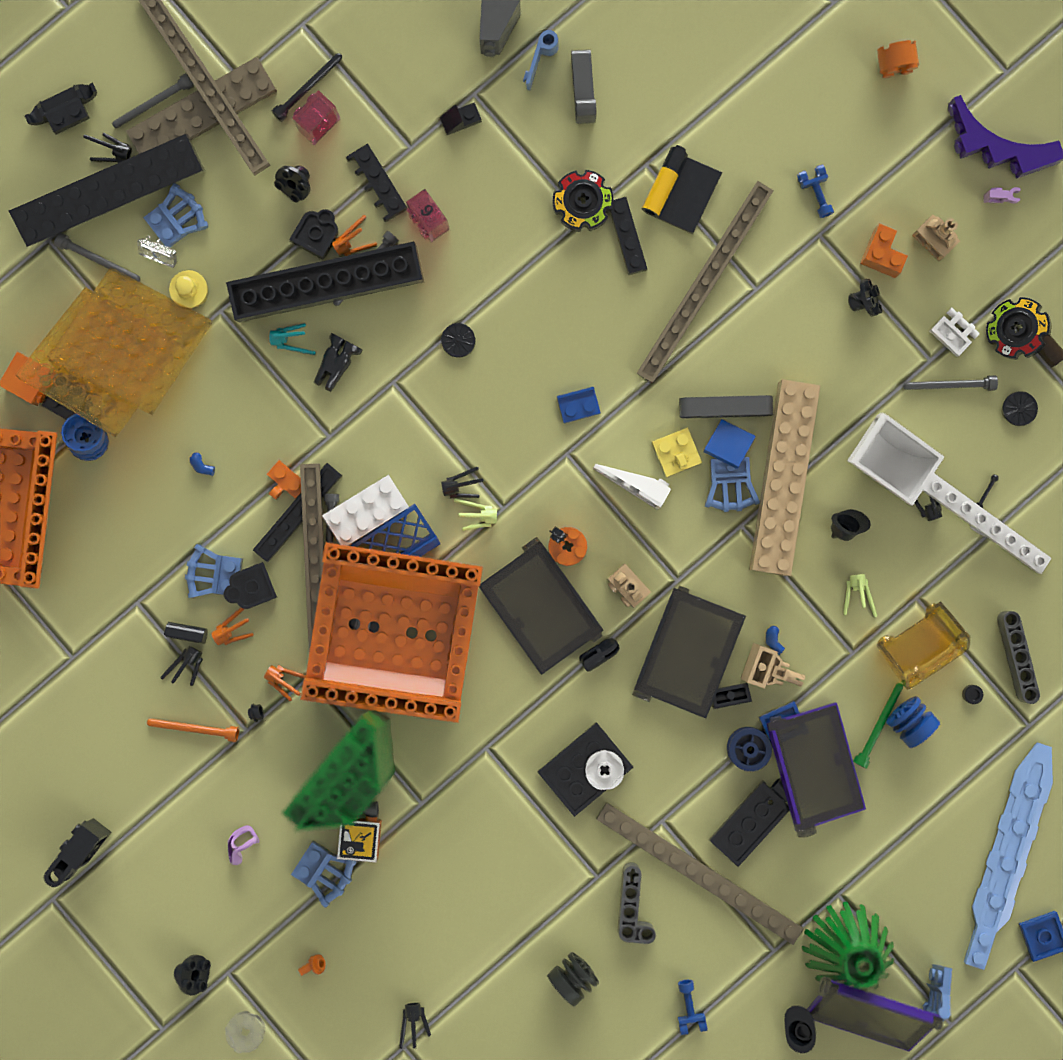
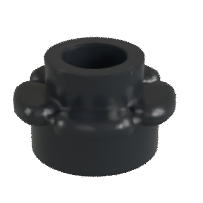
(558, 535)
(256, 712)

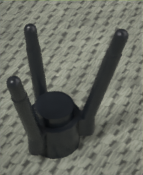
(120, 150)
(451, 486)
(932, 510)
(190, 657)
(413, 1012)

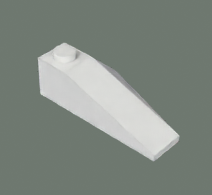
(645, 488)

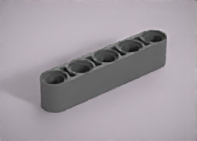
(726, 406)
(1025, 663)

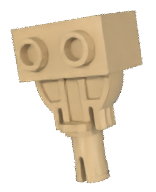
(937, 236)
(628, 586)
(765, 667)

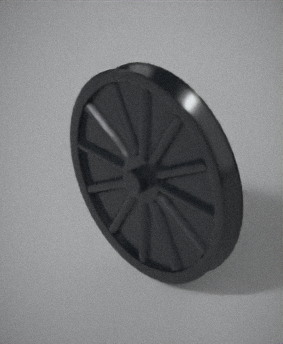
(458, 340)
(1020, 408)

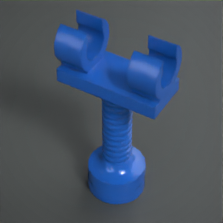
(825, 209)
(686, 987)

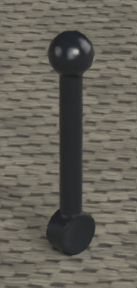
(994, 478)

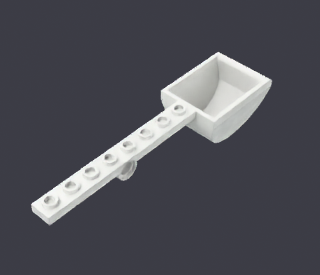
(908, 467)

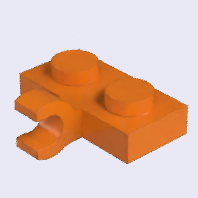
(285, 479)

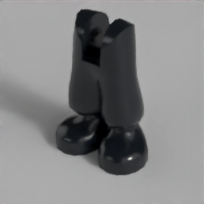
(335, 364)

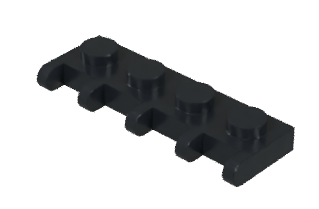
(378, 181)

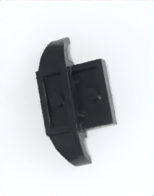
(64, 108)

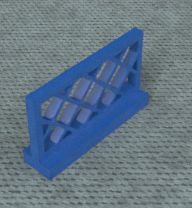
(416, 549)

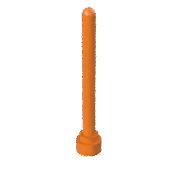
(229, 733)

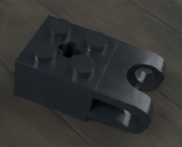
(77, 851)

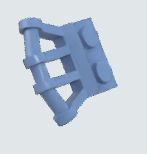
(165, 224)
(722, 474)
(223, 569)
(311, 868)
(939, 991)

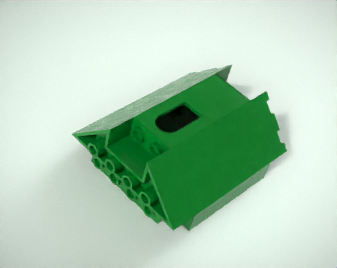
(347, 777)

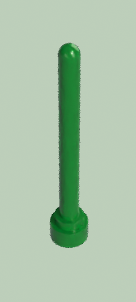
(862, 759)

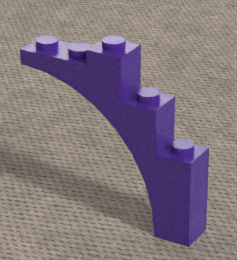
(997, 150)

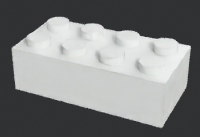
(365, 511)

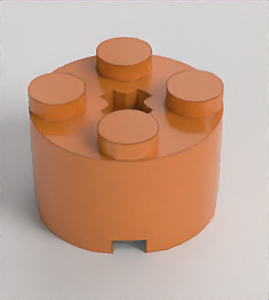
(899, 57)
(577, 552)

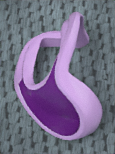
(234, 853)

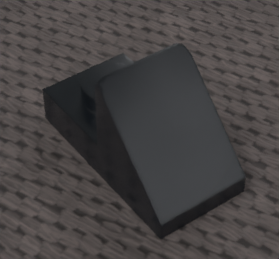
(460, 118)

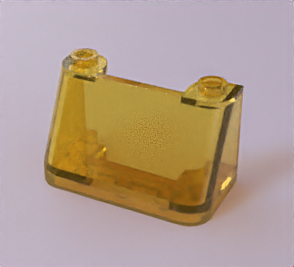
(925, 646)

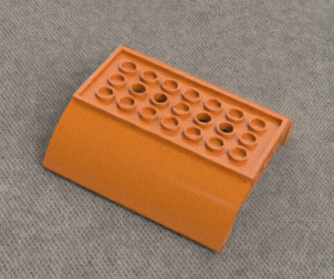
(24, 503)
(386, 666)

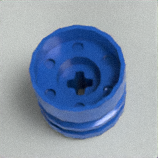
(75, 432)
(913, 722)

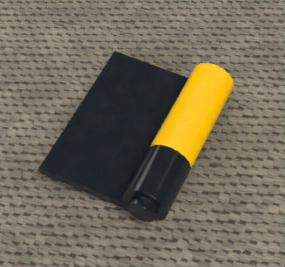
(681, 190)

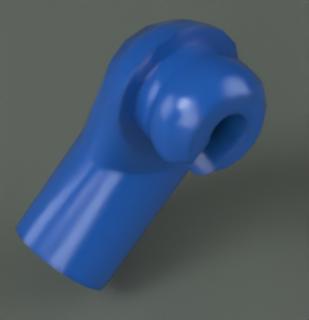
(199, 467)
(772, 639)

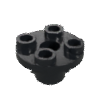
(293, 182)
(866, 298)
(193, 974)

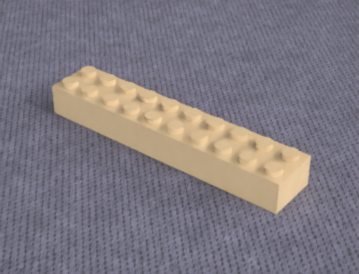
(784, 477)

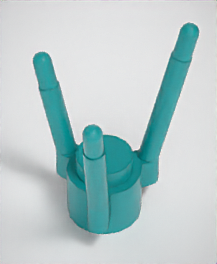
(280, 336)

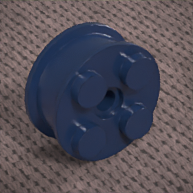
(738, 745)

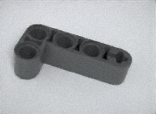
(583, 86)
(632, 902)

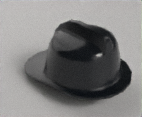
(849, 524)
(800, 1029)

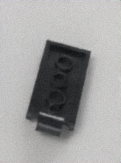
(751, 822)

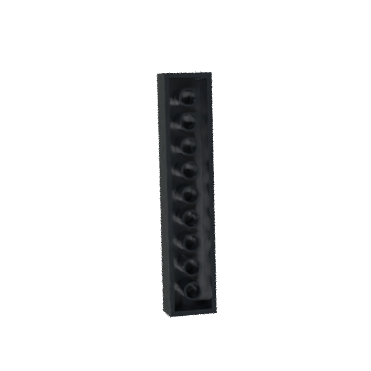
(106, 190)
(325, 282)

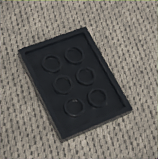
(567, 773)

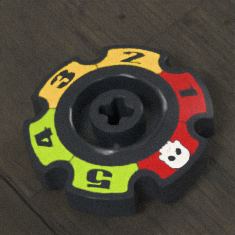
(597, 197)
(1029, 338)

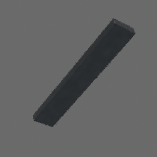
(292, 518)

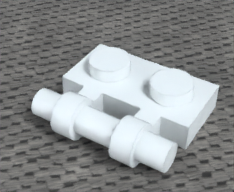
(951, 336)

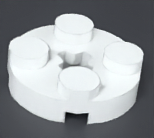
(615, 770)

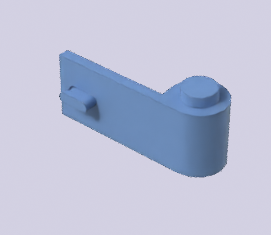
(548, 46)

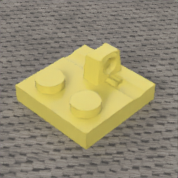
(676, 452)

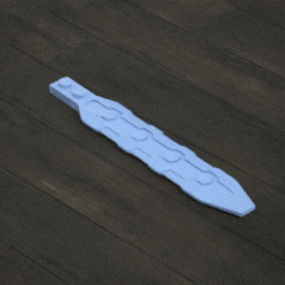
(1010, 851)

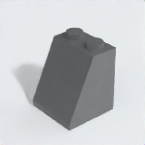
(497, 24)

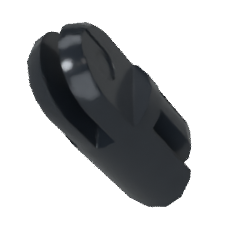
(599, 654)

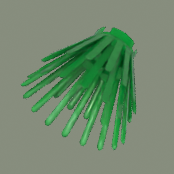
(850, 949)

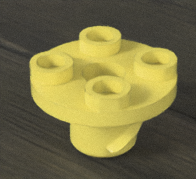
(188, 289)

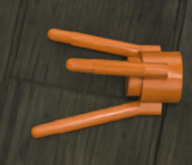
(342, 243)
(222, 634)
(275, 676)

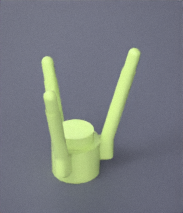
(487, 515)
(859, 584)

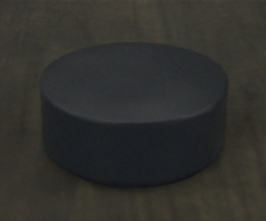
(972, 694)

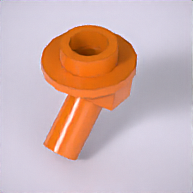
(316, 964)

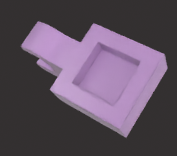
(997, 195)

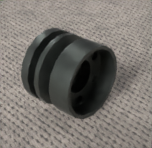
(576, 976)

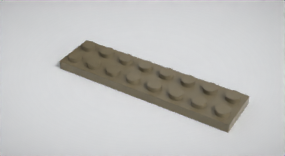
(192, 114)

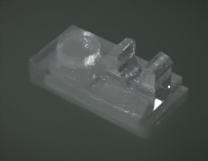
(156, 251)

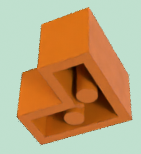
(880, 255)

